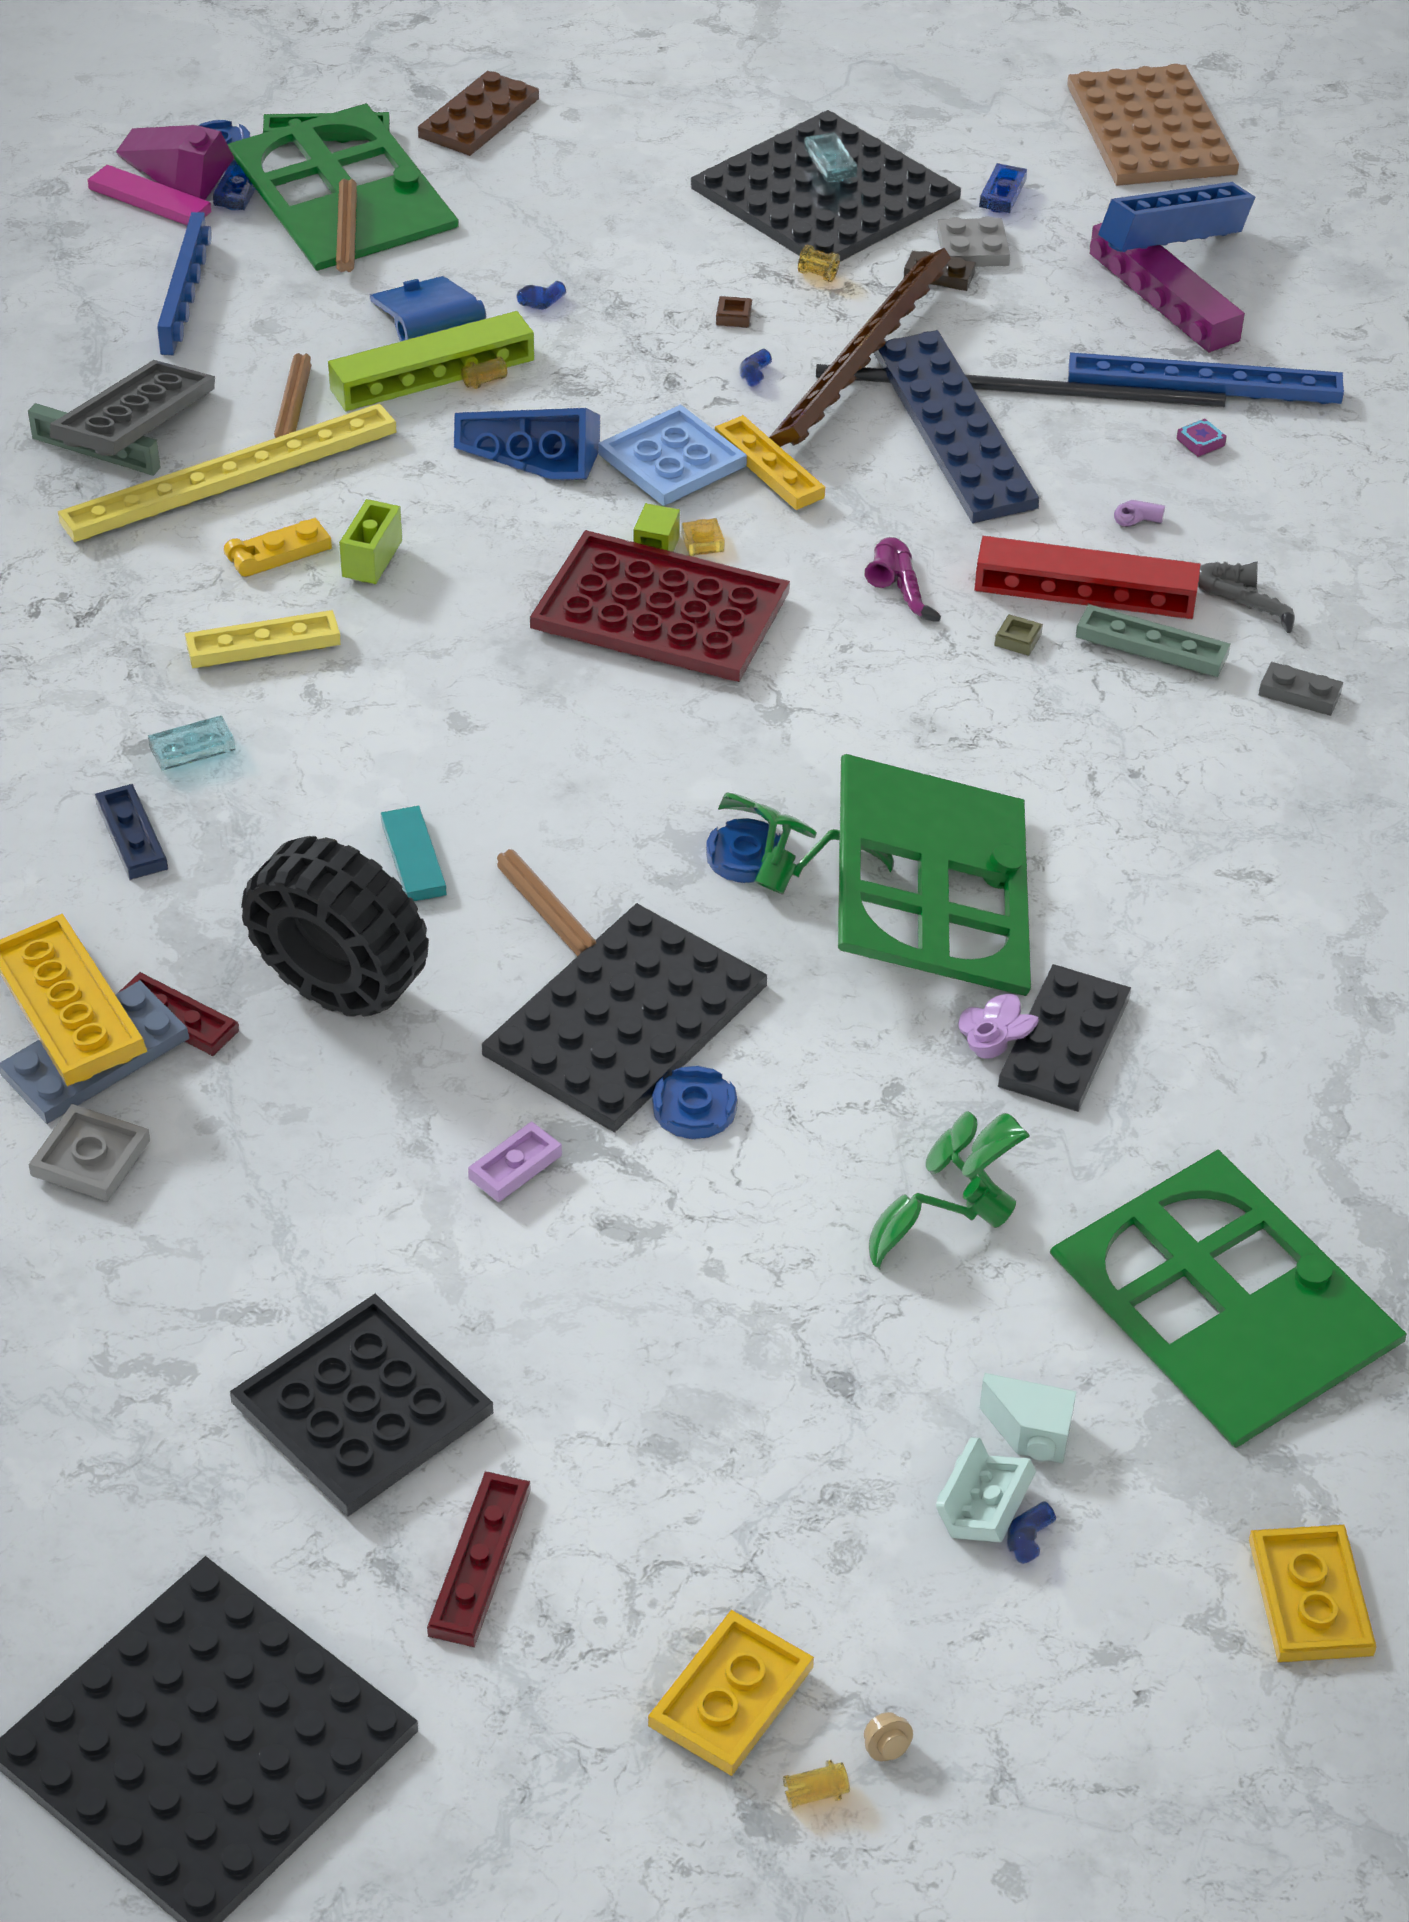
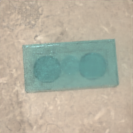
(830, 157)
(191, 743)

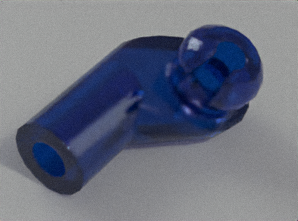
(751, 367)
(1024, 1531)

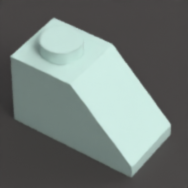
(1029, 1415)

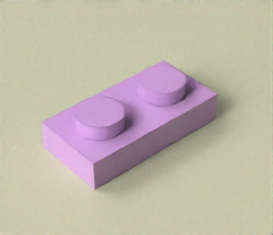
(515, 1161)

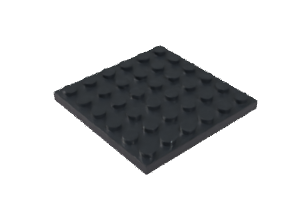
(789, 200)
(203, 1744)

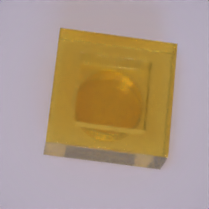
(702, 536)

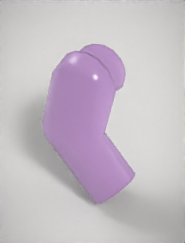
(1137, 511)

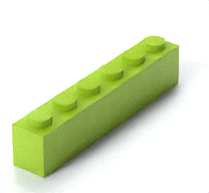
(428, 360)

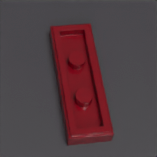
(206, 1027)

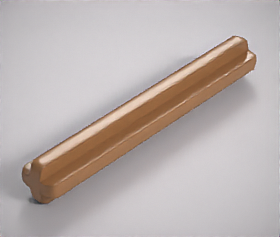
(346, 225)
(293, 395)
(545, 902)

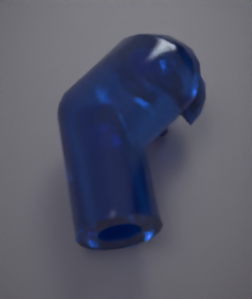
(540, 297)

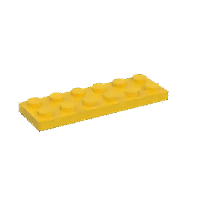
(67, 1000)

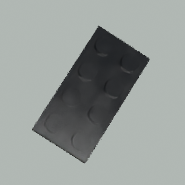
(1069, 1041)

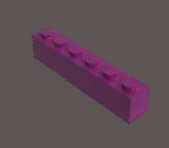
(1174, 292)

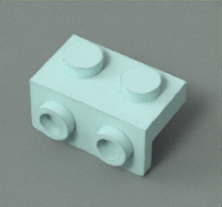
(983, 1493)

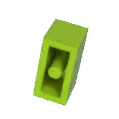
(371, 541)

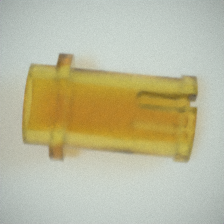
(477, 374)
(817, 1784)

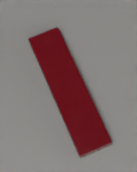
(479, 1559)

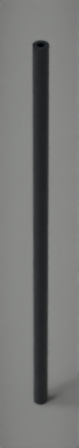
(1066, 388)

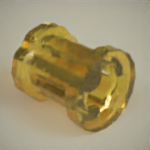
(818, 263)

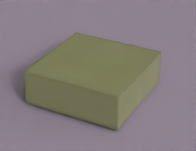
(1018, 634)

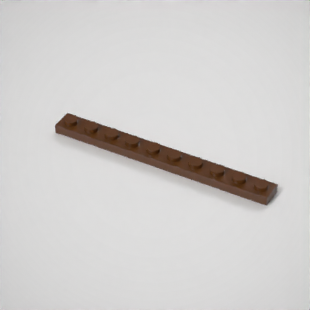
(857, 352)

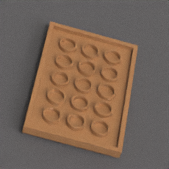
(1152, 124)

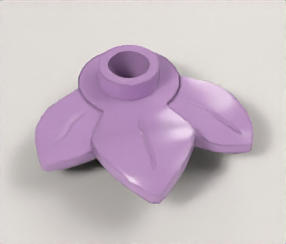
(995, 1025)

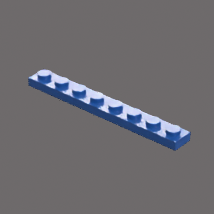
(1231, 379)

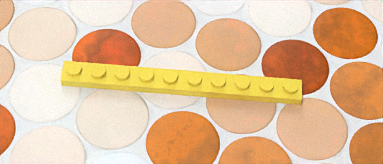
(226, 472)

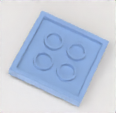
(672, 455)

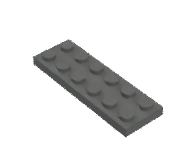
(131, 407)

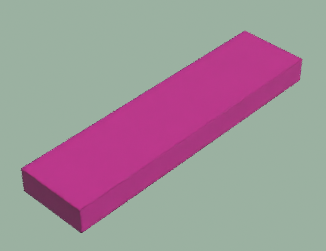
(147, 194)

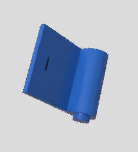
(429, 306)

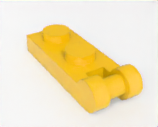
(277, 547)

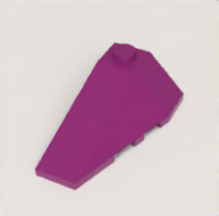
(179, 156)

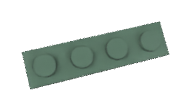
(139, 456)
(1153, 640)

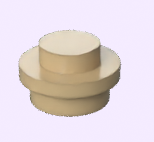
(887, 1736)

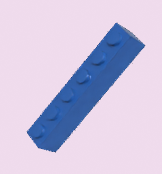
(1175, 216)

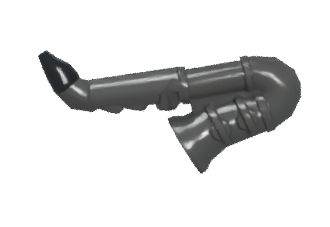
(1240, 584)

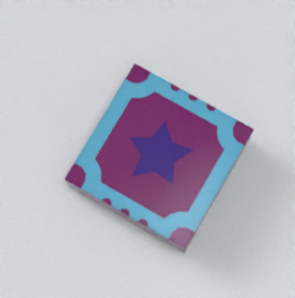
(1201, 437)

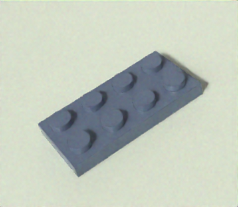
(44, 1090)

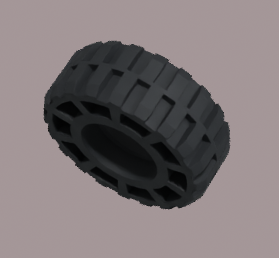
(335, 926)

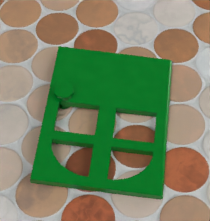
(387, 209)
(942, 829)
(1263, 1348)

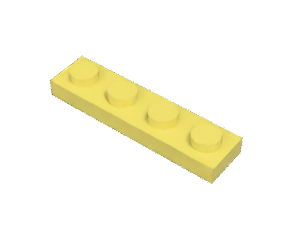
(262, 639)

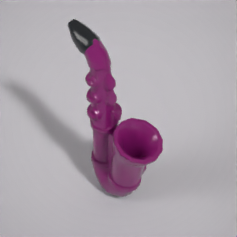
(894, 558)

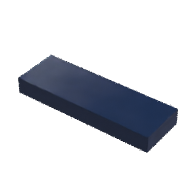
(131, 831)

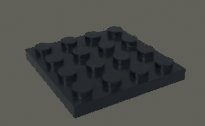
(361, 1404)

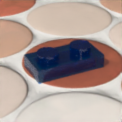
(1003, 188)
(233, 189)

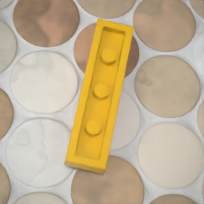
(772, 463)

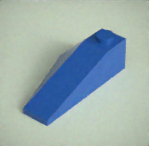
(540, 441)

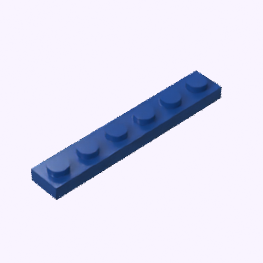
(182, 285)

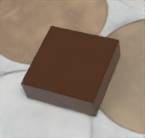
(734, 311)

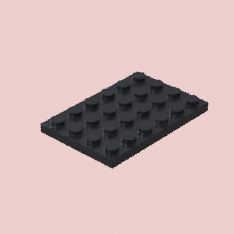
(624, 1016)

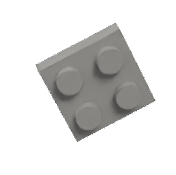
(975, 240)
(89, 1152)

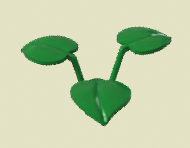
(778, 863)
(982, 1194)

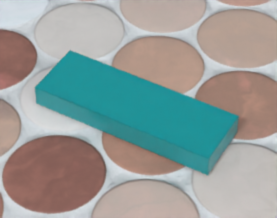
(413, 853)

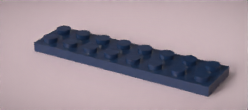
(956, 427)

